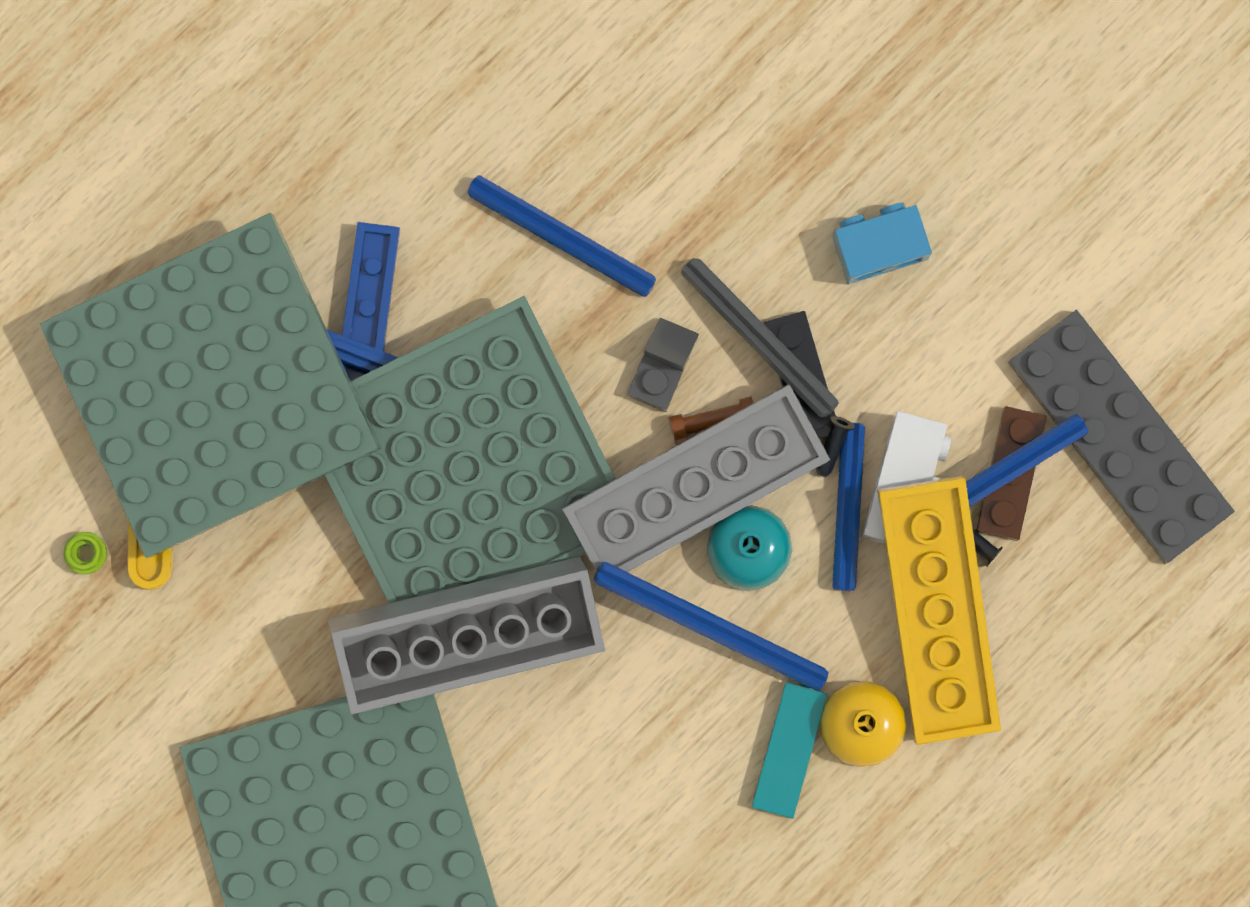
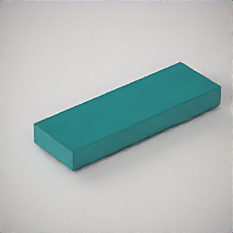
(789, 750)

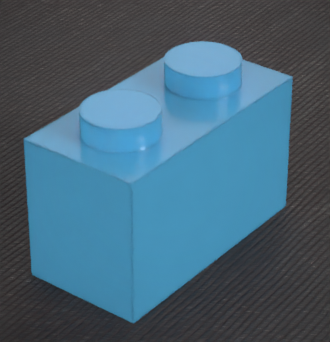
(881, 243)

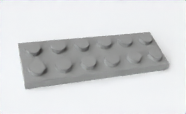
(697, 482)

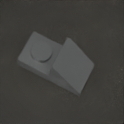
(662, 364)

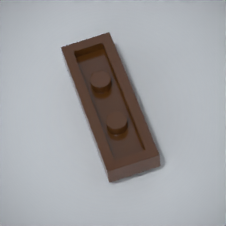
(1005, 508)

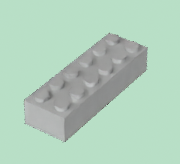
(466, 635)

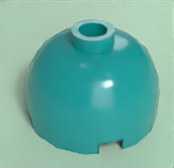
(745, 569)

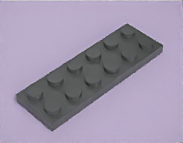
(1126, 437)

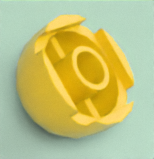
(841, 726)

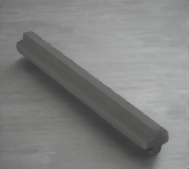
(760, 337)

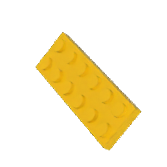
(939, 609)

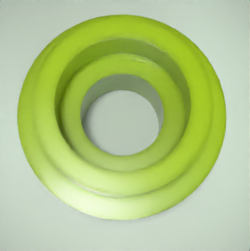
(72, 549)

